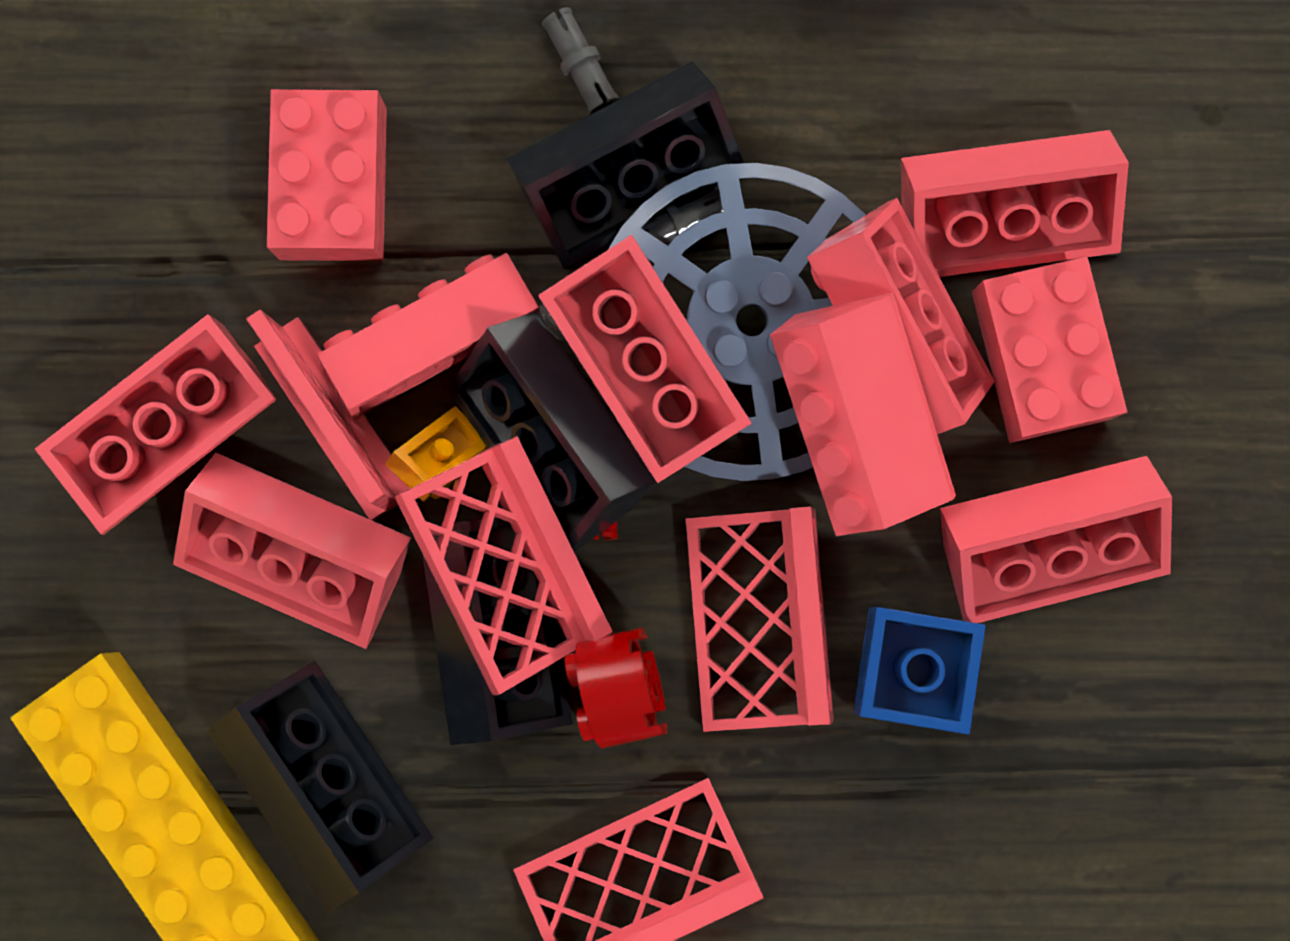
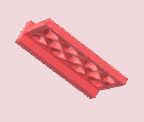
(348, 443)
(536, 534)
(805, 611)
(672, 920)

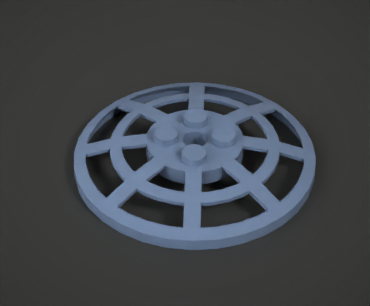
(741, 283)

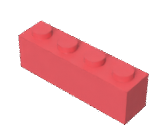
(424, 337)

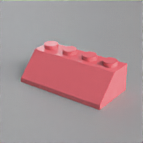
(1017, 202)
(884, 257)
(644, 359)
(863, 413)
(156, 423)
(1058, 539)
(289, 549)

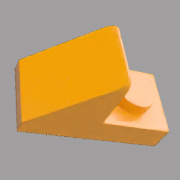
(435, 450)

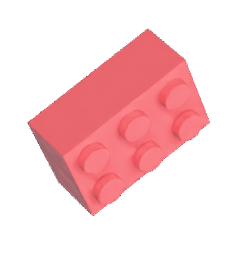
(327, 175)
(1048, 349)

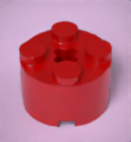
(617, 689)

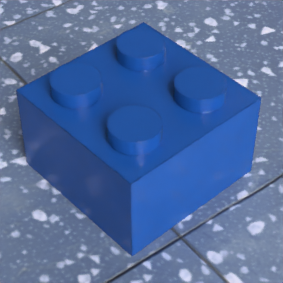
(919, 670)

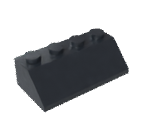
(611, 162)
(530, 389)
(469, 705)
(320, 785)

